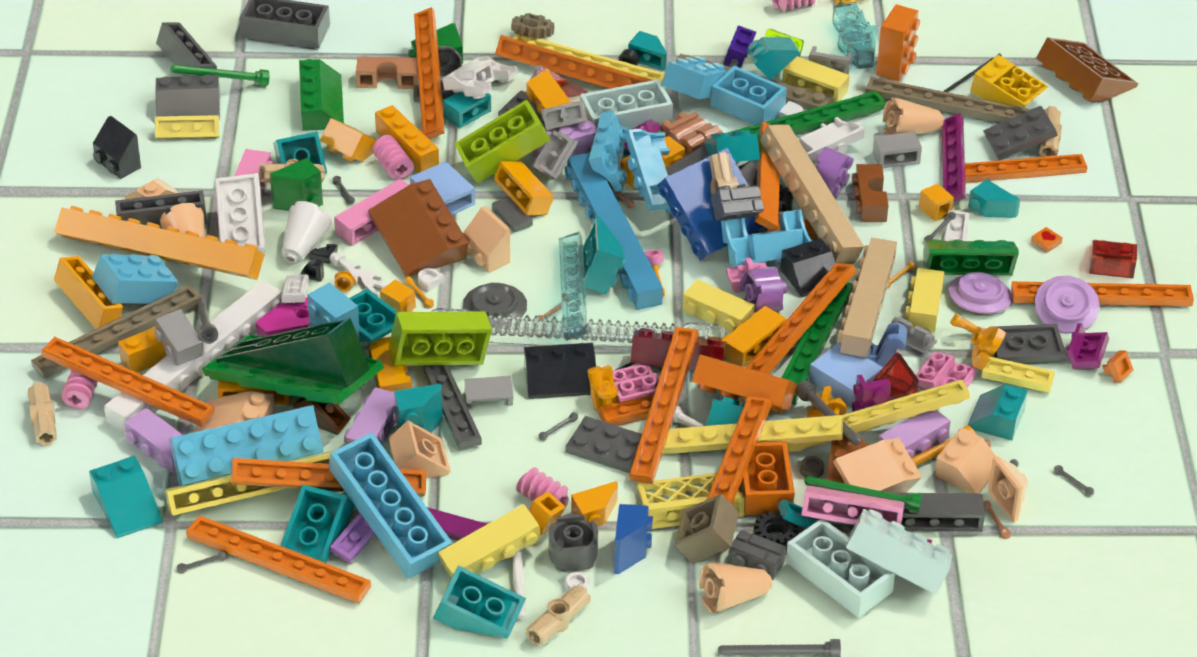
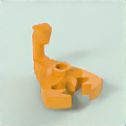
(984, 340)

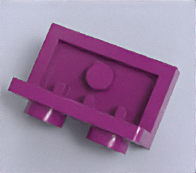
(1086, 349)
(870, 393)

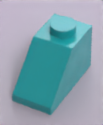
(649, 50)
(464, 110)
(993, 201)

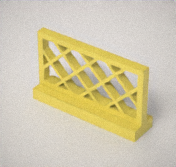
(669, 512)

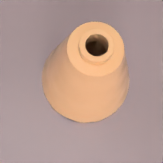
(907, 117)
(185, 218)
(731, 585)

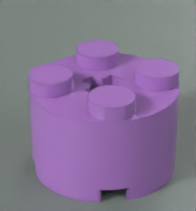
(834, 168)
(763, 288)

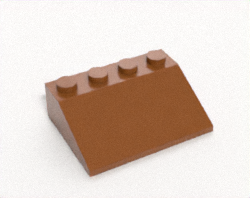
(1084, 69)
(419, 228)

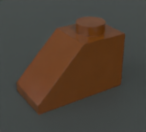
(328, 415)

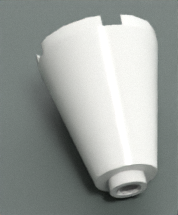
(303, 230)

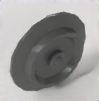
(496, 299)

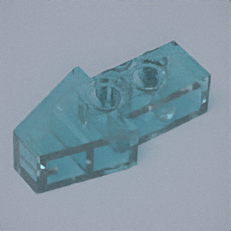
(855, 34)

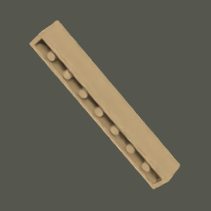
(811, 193)
(867, 297)

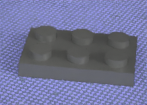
(1020, 133)
(1031, 344)
(604, 444)

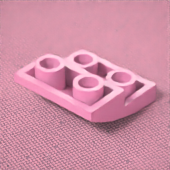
(942, 369)
(635, 382)

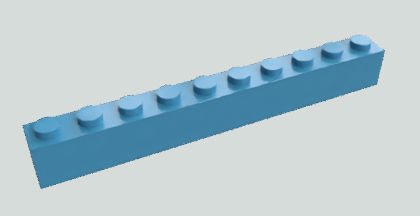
(598, 200)

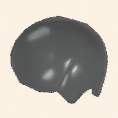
(448, 60)

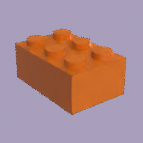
(897, 43)
(767, 479)

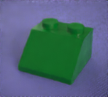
(296, 183)

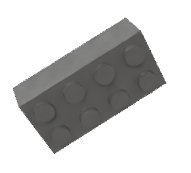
(285, 22)

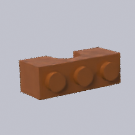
(869, 193)

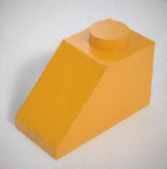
(595, 503)

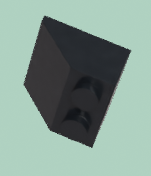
(117, 148)
(806, 265)

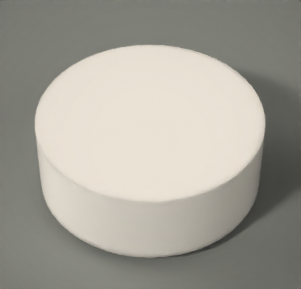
(576, 579)

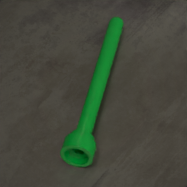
(261, 77)
(910, 501)

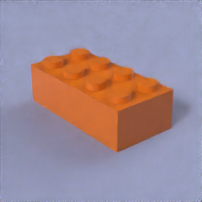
(743, 382)

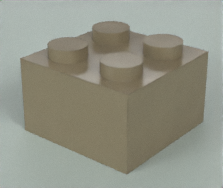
(706, 529)

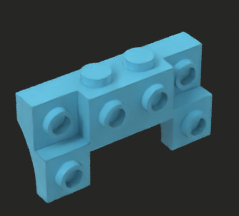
(609, 149)
(648, 166)
(765, 245)

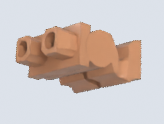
(689, 130)

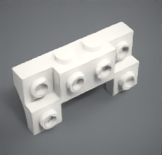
(477, 75)
(834, 136)

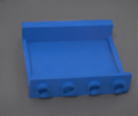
(690, 203)

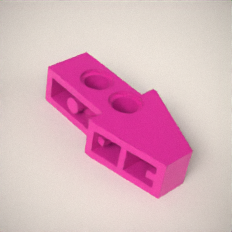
(283, 319)

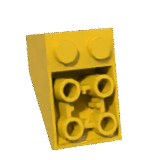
(1006, 83)

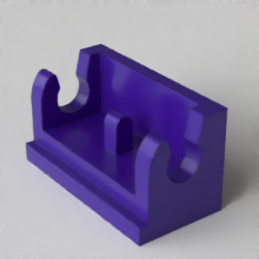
(739, 45)

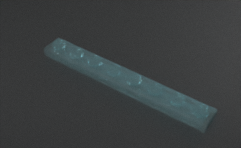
(573, 286)

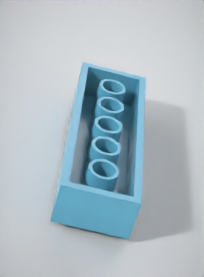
(270, 437)
(389, 504)

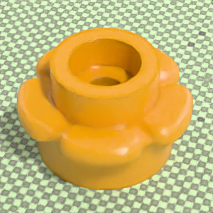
(344, 285)

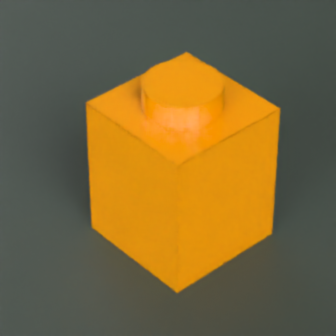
(935, 202)
(399, 296)
(546, 511)

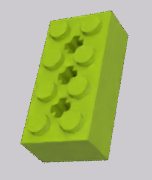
(502, 139)
(440, 338)

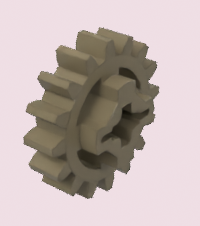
(532, 26)

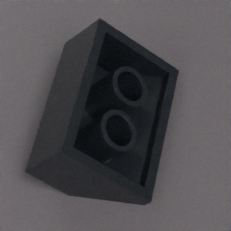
(558, 370)

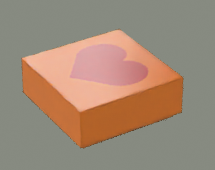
(1046, 239)

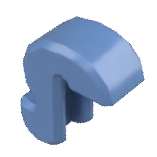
(892, 339)

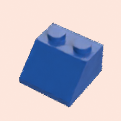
(632, 536)

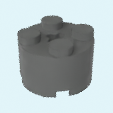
(573, 543)

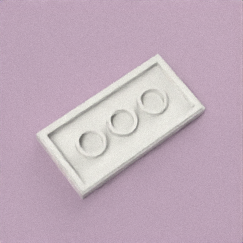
(240, 210)

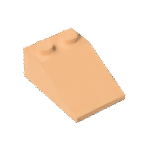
(238, 408)
(879, 467)

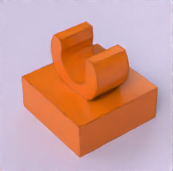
(1118, 366)

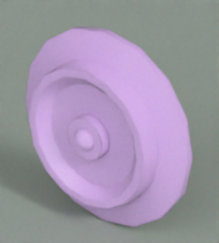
(980, 293)
(1067, 303)

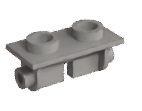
(918, 337)

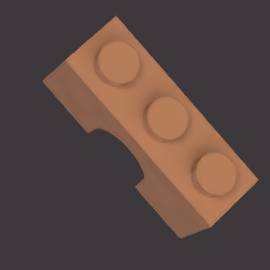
(374, 69)

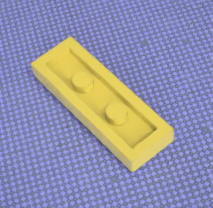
(187, 127)
(1019, 374)

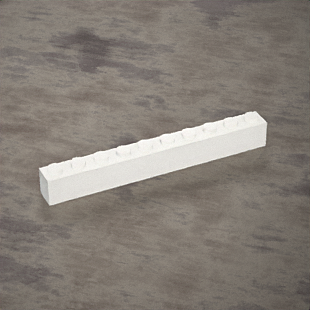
(232, 326)

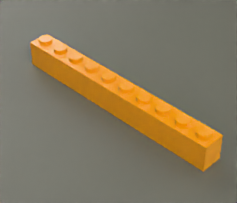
(167, 244)

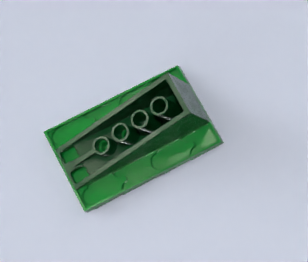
(308, 362)

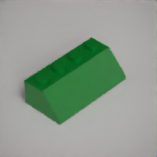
(319, 94)
(965, 257)

